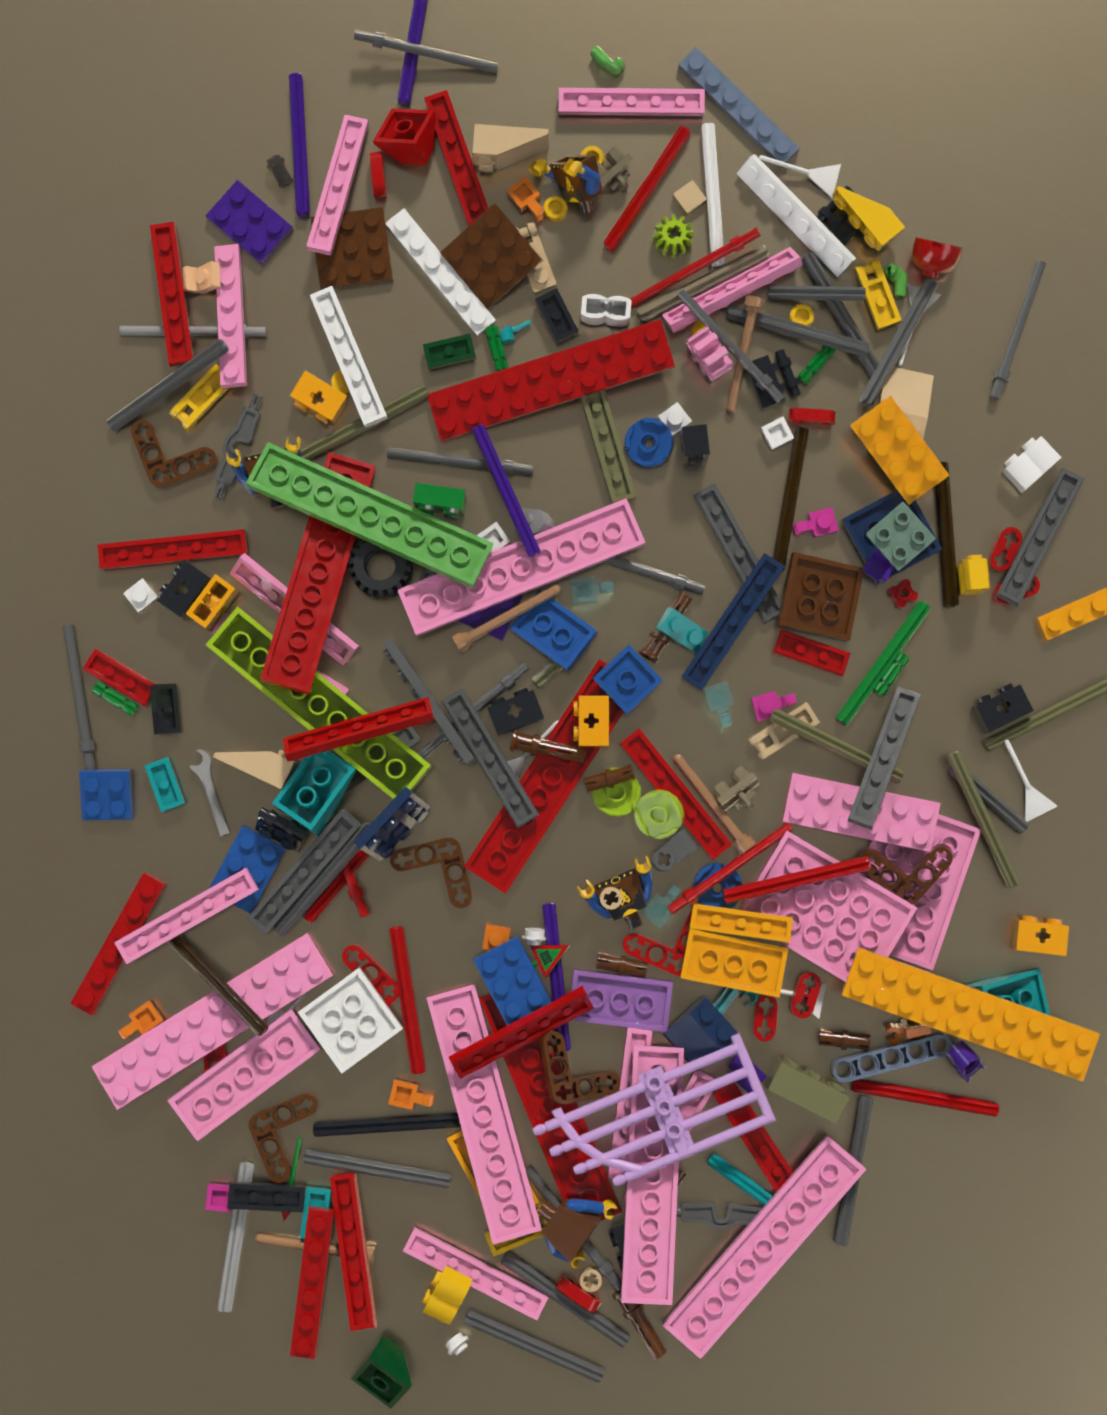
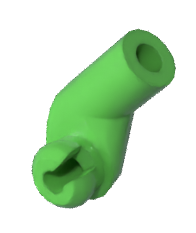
(606, 62)
(898, 278)

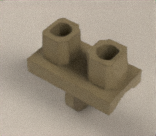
(618, 162)
(740, 793)

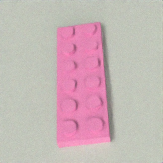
(828, 804)
(243, 1075)

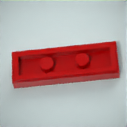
(811, 652)
(119, 677)

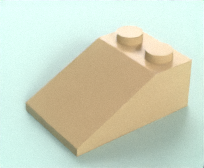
(505, 145)
(911, 393)
(264, 765)

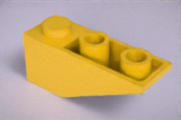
(873, 219)

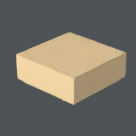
(689, 197)

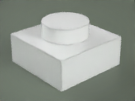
(675, 418)
(777, 433)
(495, 535)
(141, 595)

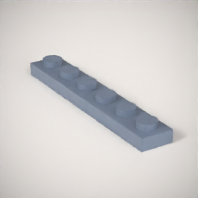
(738, 106)

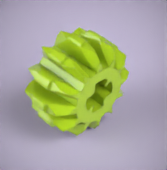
(668, 228)

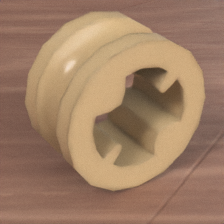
(613, 905)
(594, 1286)

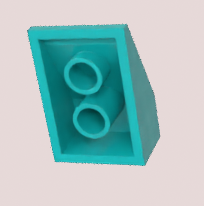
(315, 790)
(1020, 987)

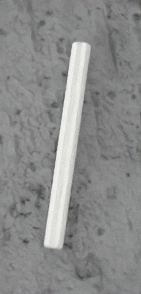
(712, 189)

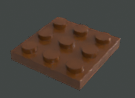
(359, 252)
(491, 256)
(820, 596)

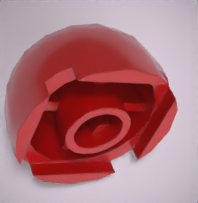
(935, 256)

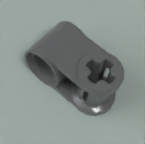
(677, 849)

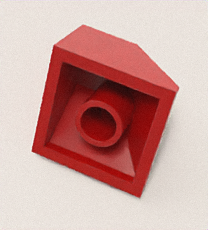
(407, 135)

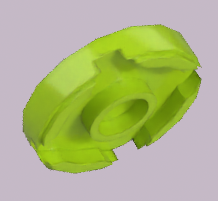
(618, 800)
(659, 814)

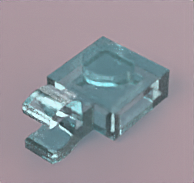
(586, 589)
(720, 699)
(657, 907)

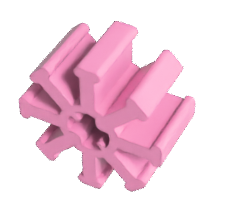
(709, 354)

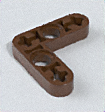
(161, 464)
(446, 862)
(903, 880)
(564, 1078)
(270, 1132)

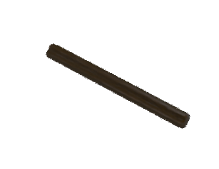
(790, 495)
(947, 541)
(215, 981)

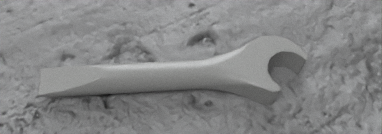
(203, 772)

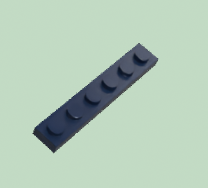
(733, 621)

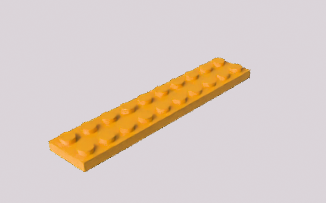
(970, 1014)

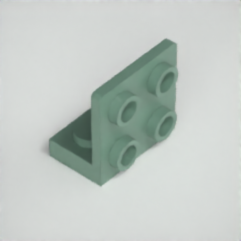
(900, 536)

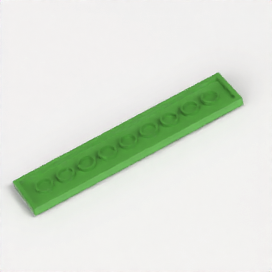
(369, 515)

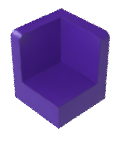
(878, 567)

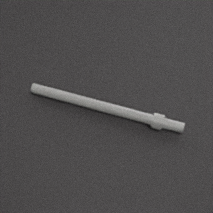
(195, 331)

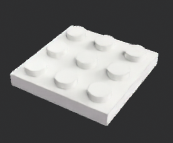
(350, 1020)

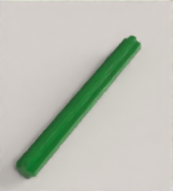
(883, 662)

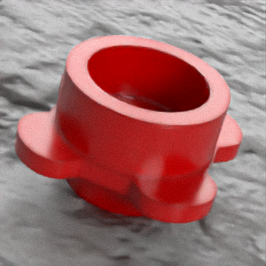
(895, 592)

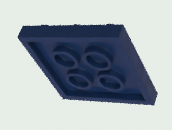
(866, 518)
(392, 824)

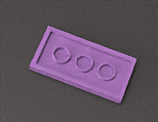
(625, 1000)

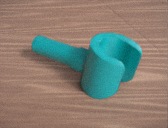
(507, 332)
(753, 996)

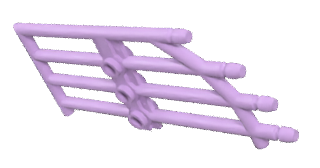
(667, 1113)

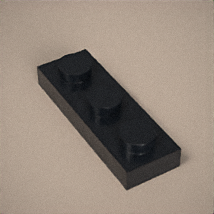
(265, 1197)

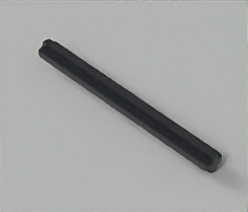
(383, 1125)

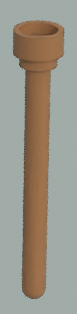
(753, 307)
(464, 639)
(741, 841)
(299, 1245)

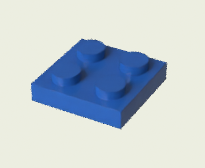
(627, 679)
(106, 794)

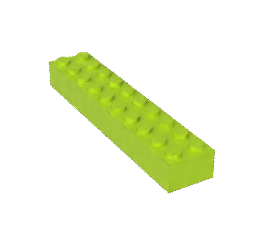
(381, 759)

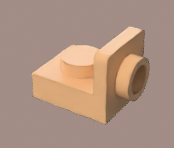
(201, 279)

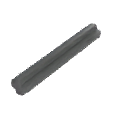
(817, 293)
(998, 806)

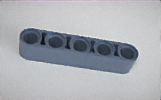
(878, 1056)

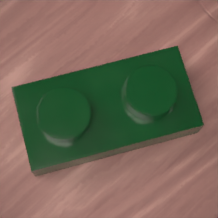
(449, 351)

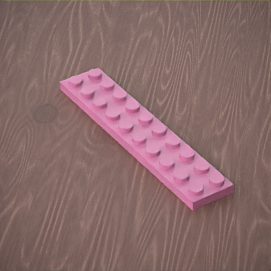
(512, 572)
(210, 1022)
(485, 1119)
(650, 1198)
(764, 1246)

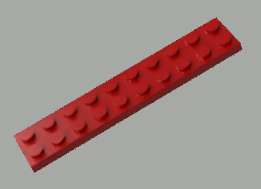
(551, 380)
(312, 593)
(548, 786)
(530, 1081)

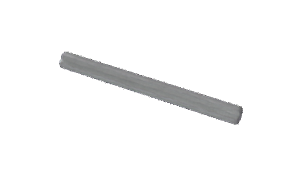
(234, 1246)

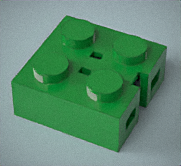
(440, 499)

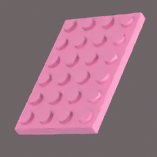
(832, 914)
(928, 926)

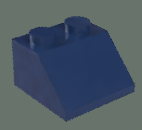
(700, 1030)

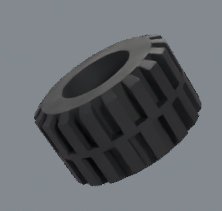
(373, 587)

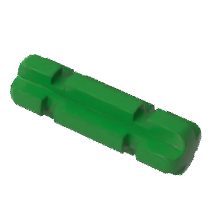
(496, 348)
(815, 364)
(891, 674)
(115, 698)

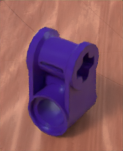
(965, 1060)

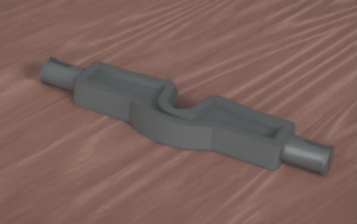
(241, 434)
(707, 1213)

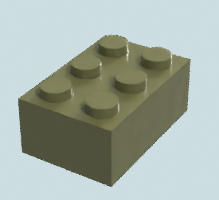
(807, 1089)

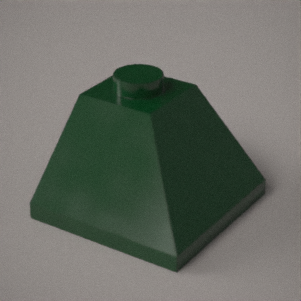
(384, 1372)

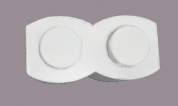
(599, 310)
(1031, 464)

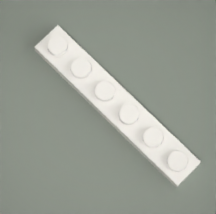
(796, 215)
(440, 272)
(348, 356)

